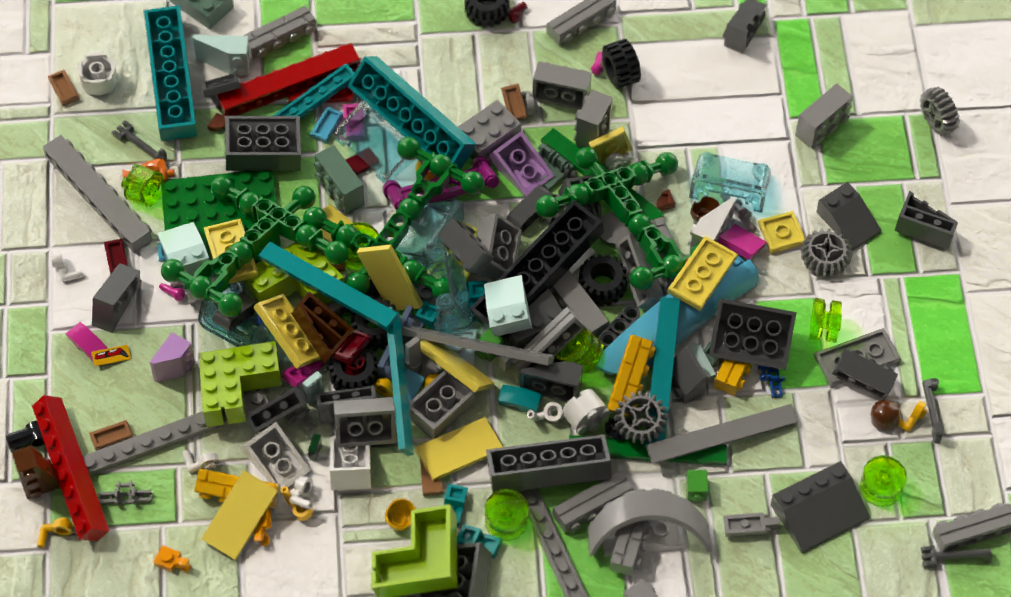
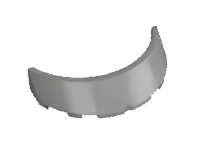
(647, 505)

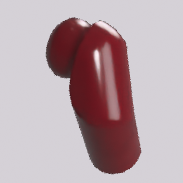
(514, 12)

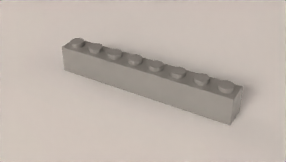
(98, 193)

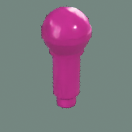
(597, 67)
(177, 293)

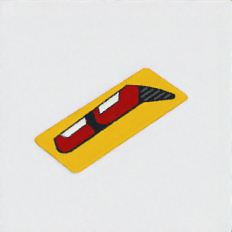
(111, 355)

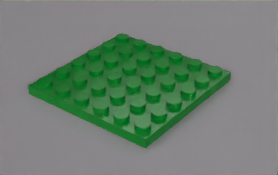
(192, 201)

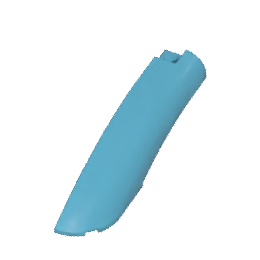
(736, 282)

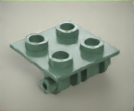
(555, 162)

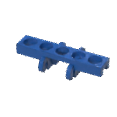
(772, 379)

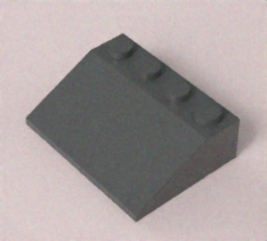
(263, 143)
(752, 334)
(820, 507)
(472, 572)

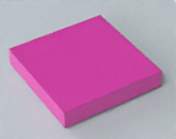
(741, 241)

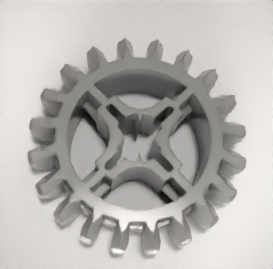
(939, 110)
(837, 248)
(643, 422)

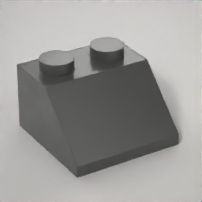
(688, 376)

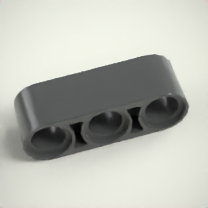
(525, 213)
(247, 311)
(621, 322)

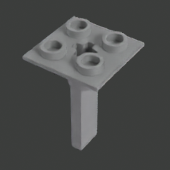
(418, 361)

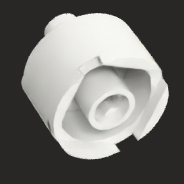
(97, 74)
(585, 412)

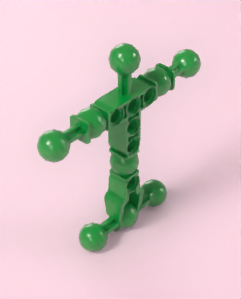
(613, 189)
(408, 211)
(271, 223)

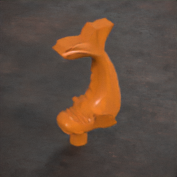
(158, 165)

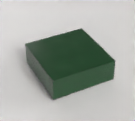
(314, 447)

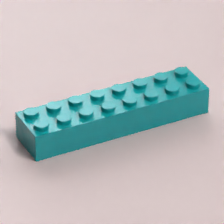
(170, 73)
(409, 111)

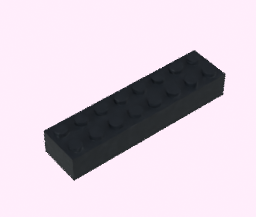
(550, 255)

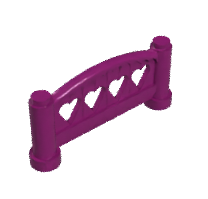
(394, 192)

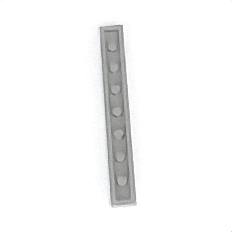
(478, 345)
(721, 434)
(552, 545)

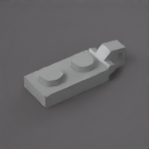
(749, 524)

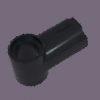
(25, 437)

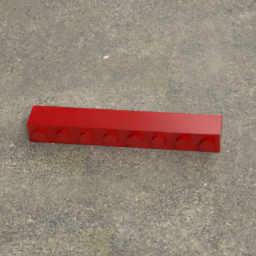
(286, 81)
(70, 468)

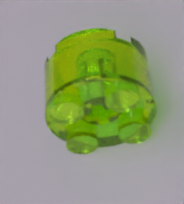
(142, 185)

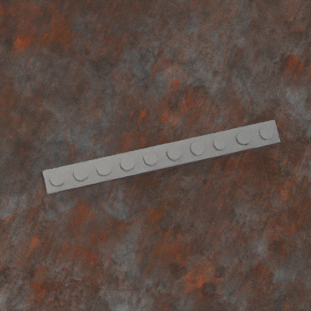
(161, 437)

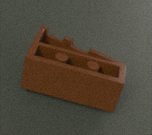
(321, 326)
(35, 472)

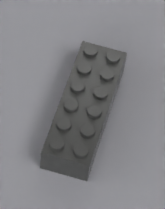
(549, 463)

